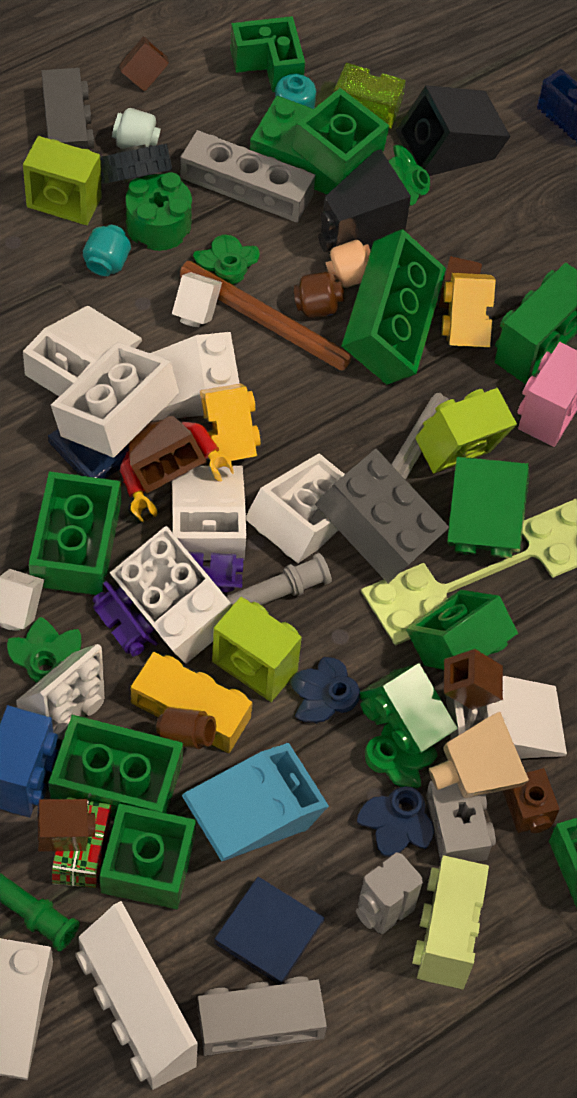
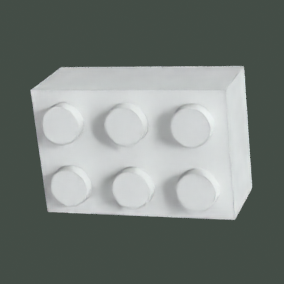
(115, 399)

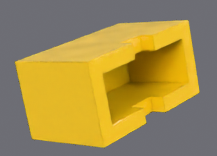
(467, 316)
(231, 420)

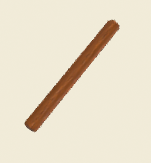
(275, 320)

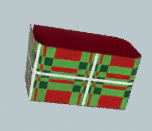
(84, 867)

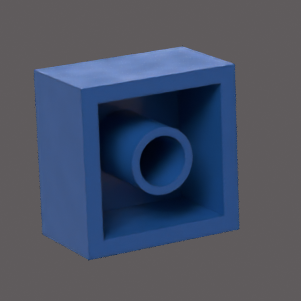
(25, 758)

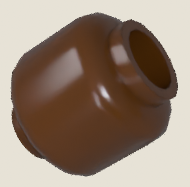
(318, 294)

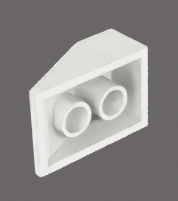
(198, 365)
(288, 511)
(23, 990)

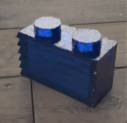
(559, 101)

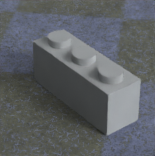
(261, 1016)

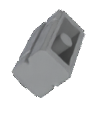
(389, 893)

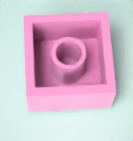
(550, 397)

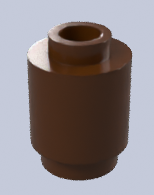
(187, 726)

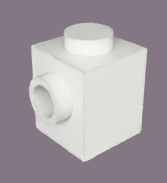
(196, 299)
(18, 599)

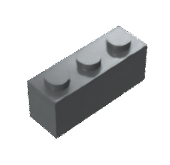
(65, 107)

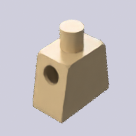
(481, 760)

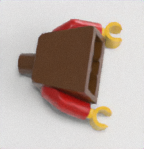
(164, 453)

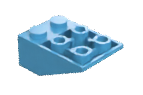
(256, 802)

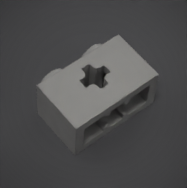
(453, 838)

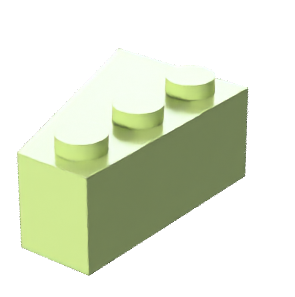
(451, 922)

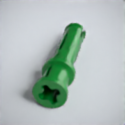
(38, 914)

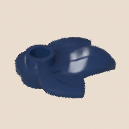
(319, 691)
(394, 826)

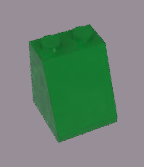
(488, 506)

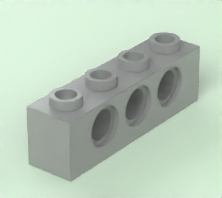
(247, 176)

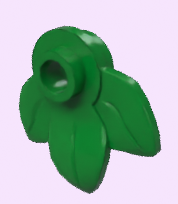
(412, 175)
(227, 258)
(43, 647)
(398, 764)

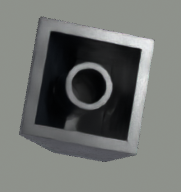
(452, 129)
(365, 205)

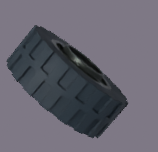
(135, 163)

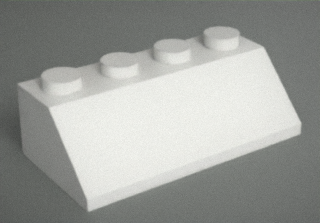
(137, 997)

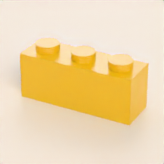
(169, 684)

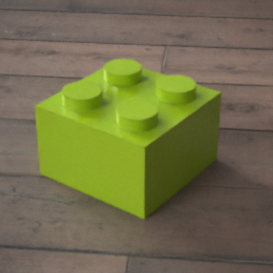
(62, 180)
(465, 428)
(256, 648)

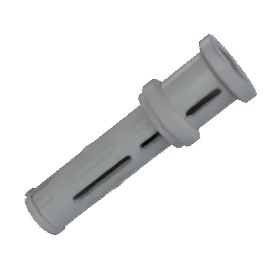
(293, 581)

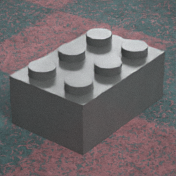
(381, 515)

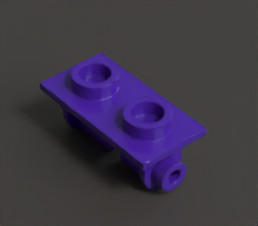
(222, 569)
(135, 628)

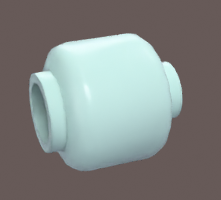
(135, 129)

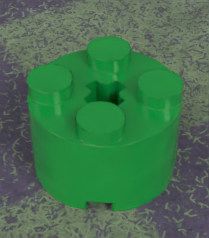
(158, 211)

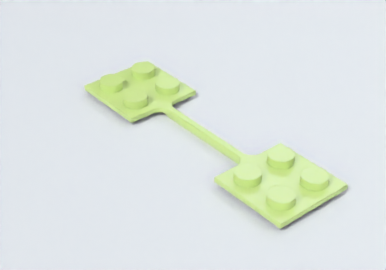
(416, 592)

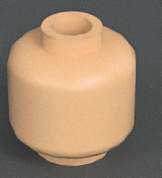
(349, 262)

